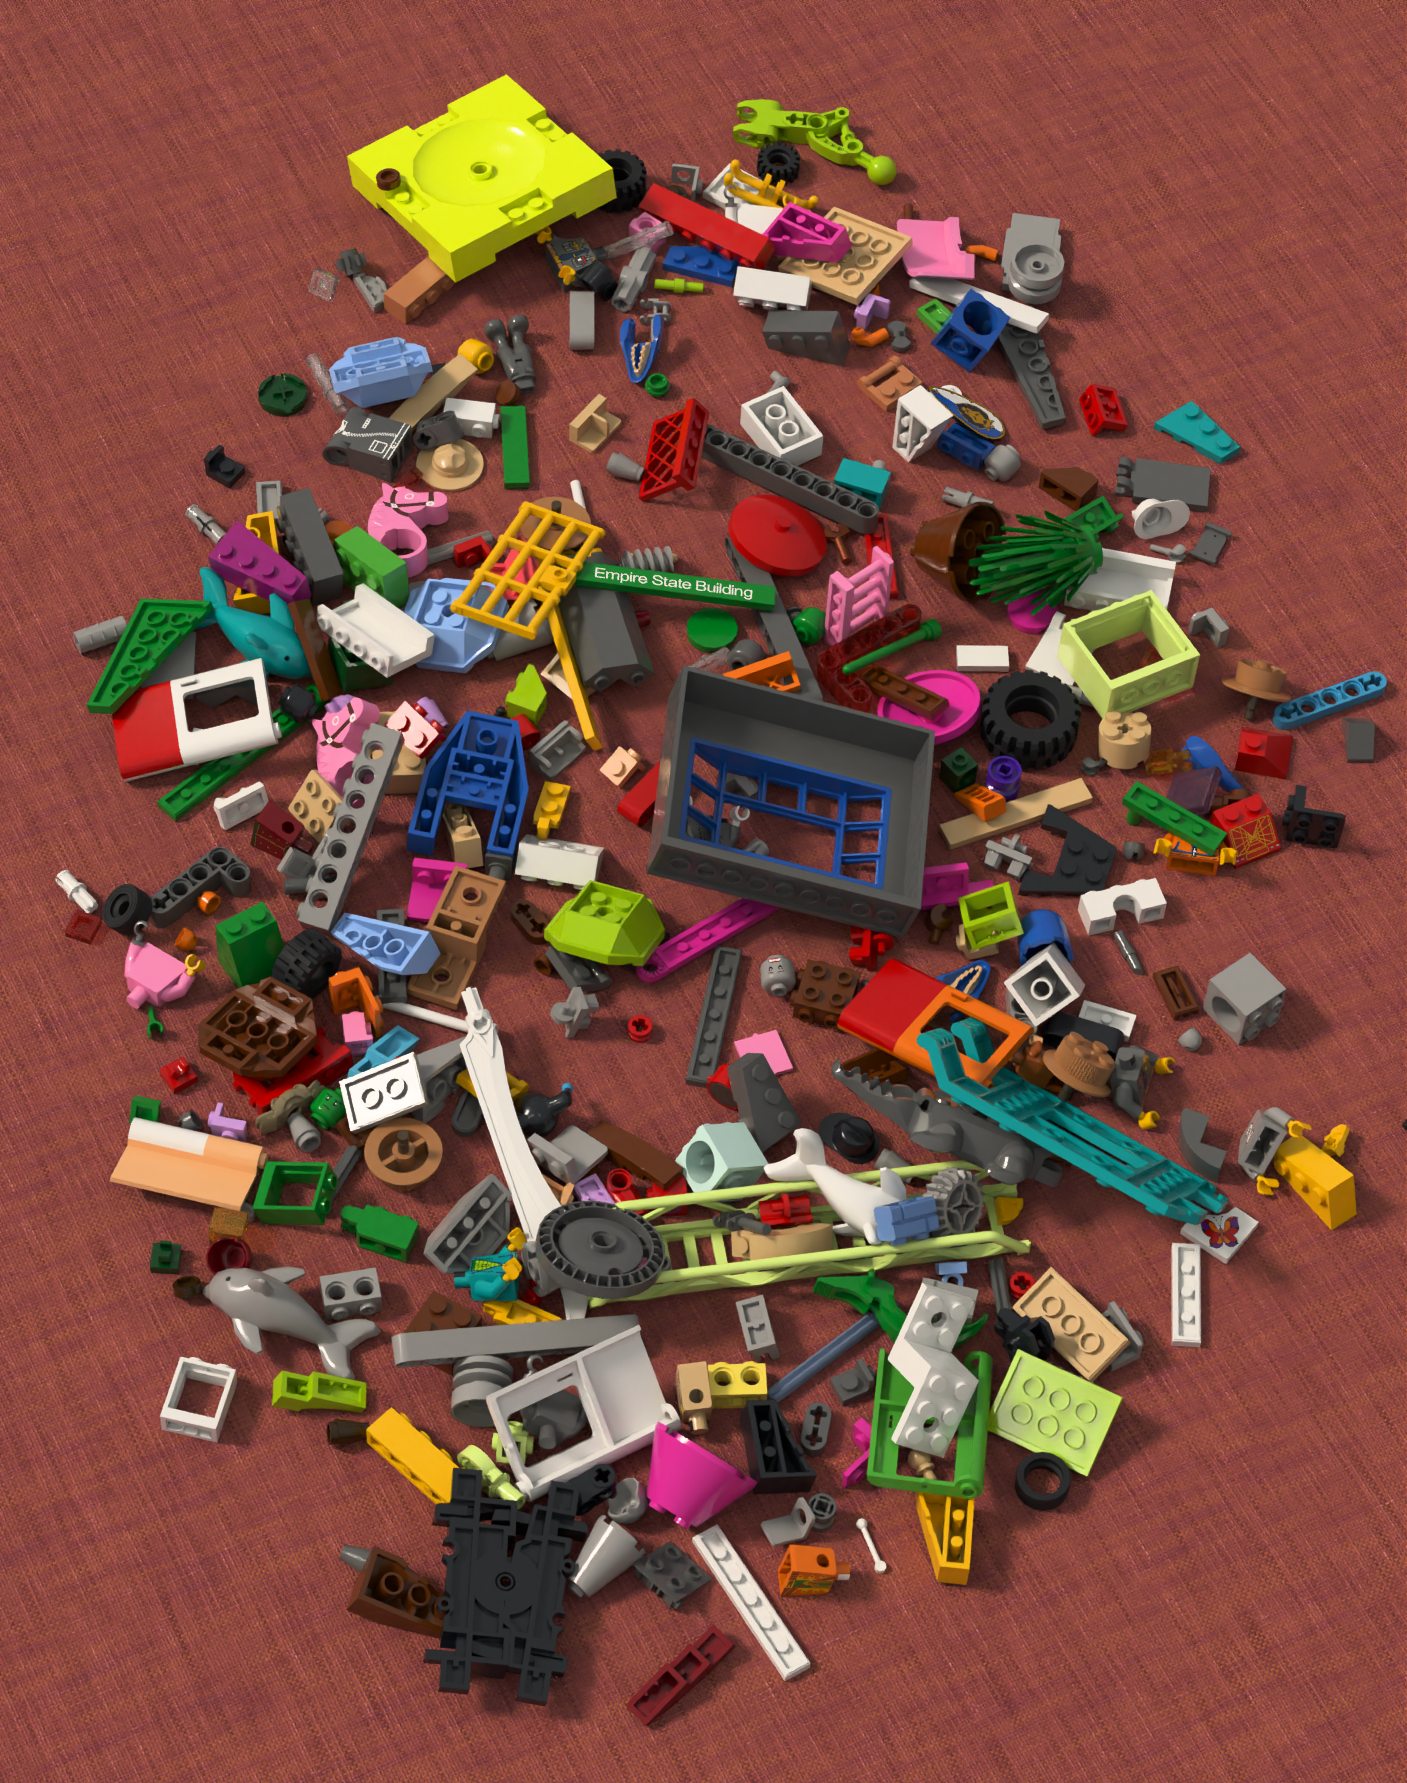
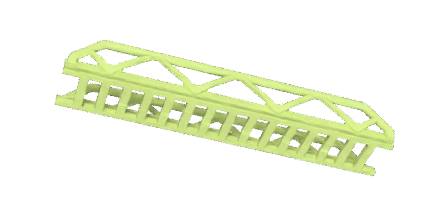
(809, 1264)

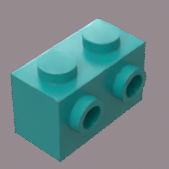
(863, 480)

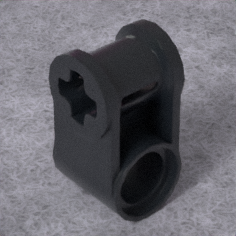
(600, 280)
(594, 1488)

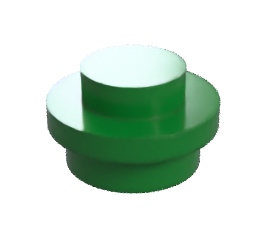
(657, 385)

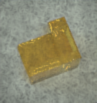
(227, 1223)

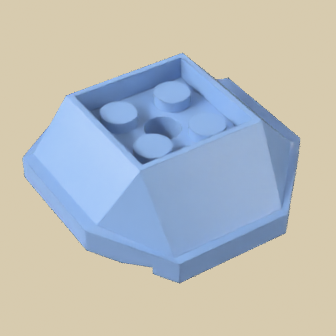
(380, 371)
(457, 639)

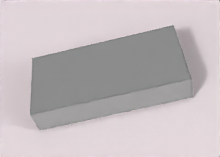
(268, 496)

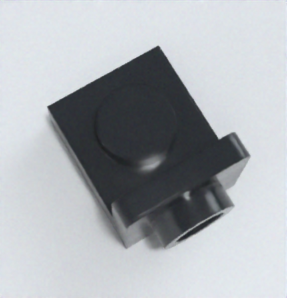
(222, 468)

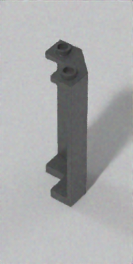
(604, 633)

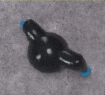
(541, 1113)

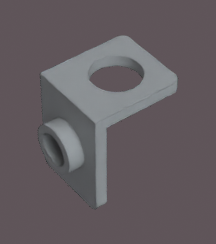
(692, 180)
(789, 1527)

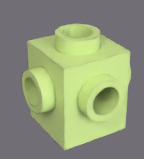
(523, 1440)

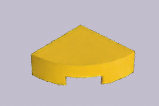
(1007, 1209)

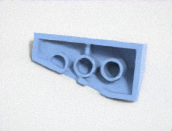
(387, 944)

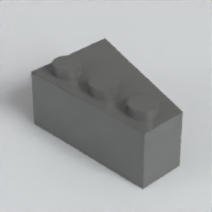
(807, 335)
(761, 1100)

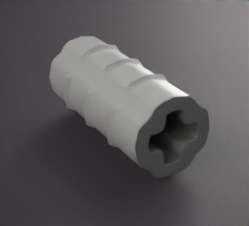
(99, 634)

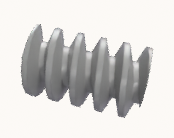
(657, 562)

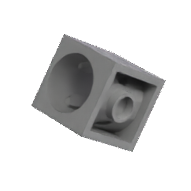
(1244, 999)

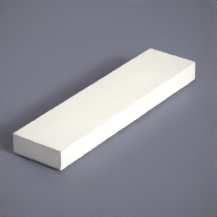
(1185, 1295)

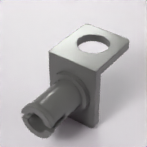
(499, 866)

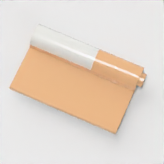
(189, 1164)

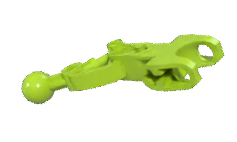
(773, 124)

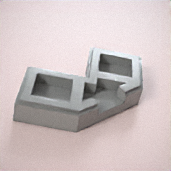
(300, 865)

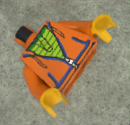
(1190, 859)

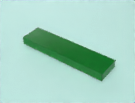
(514, 447)

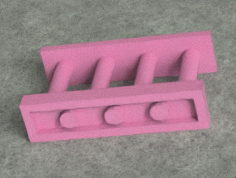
(842, 596)

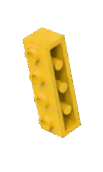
(412, 1455)

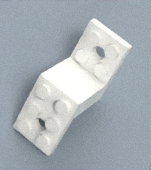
(939, 1378)

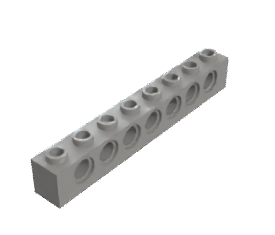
(325, 918)

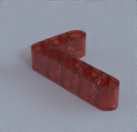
(851, 689)

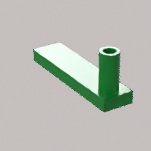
(1172, 817)

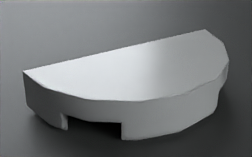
(371, 289)

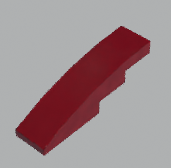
(680, 1676)

